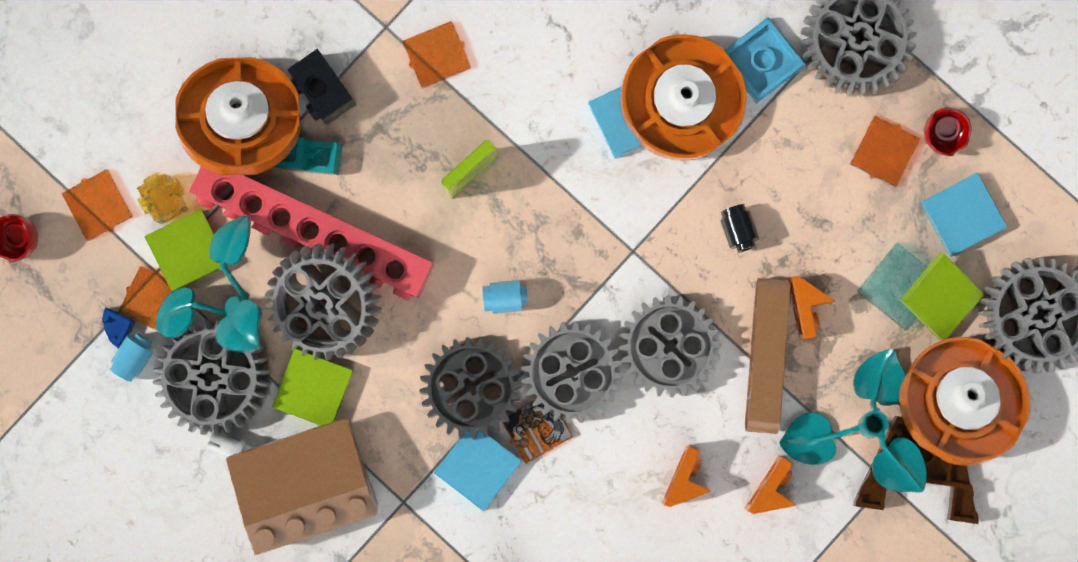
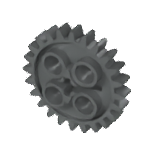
(454, 365)

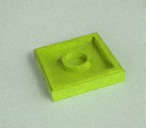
(469, 168)
(184, 250)
(942, 296)
(312, 388)

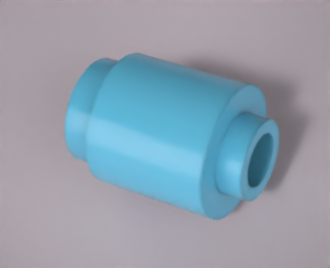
(504, 296)
(132, 357)

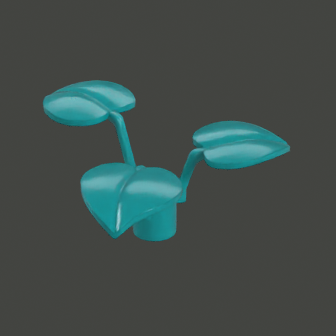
(242, 316)
(900, 464)

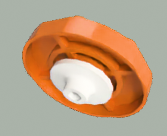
(237, 116)
(667, 121)
(964, 401)

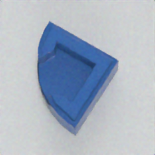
(116, 326)

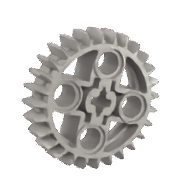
(871, 40)
(313, 311)
(1023, 313)
(195, 414)

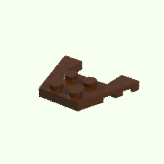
(938, 471)

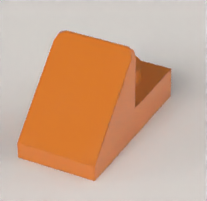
(803, 298)
(680, 488)
(766, 496)

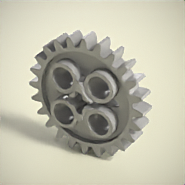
(688, 325)
(559, 346)

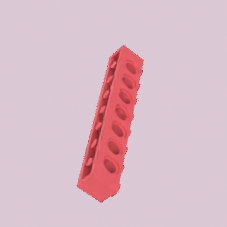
(208, 188)

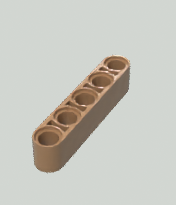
(767, 356)

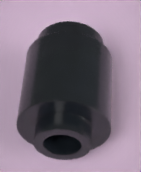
(739, 228)

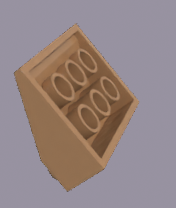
(301, 486)

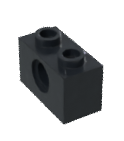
(314, 70)

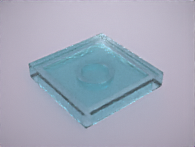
(890, 282)

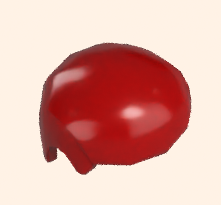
(947, 131)
(17, 237)

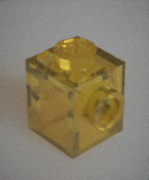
(162, 197)

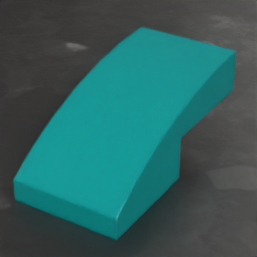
(313, 157)

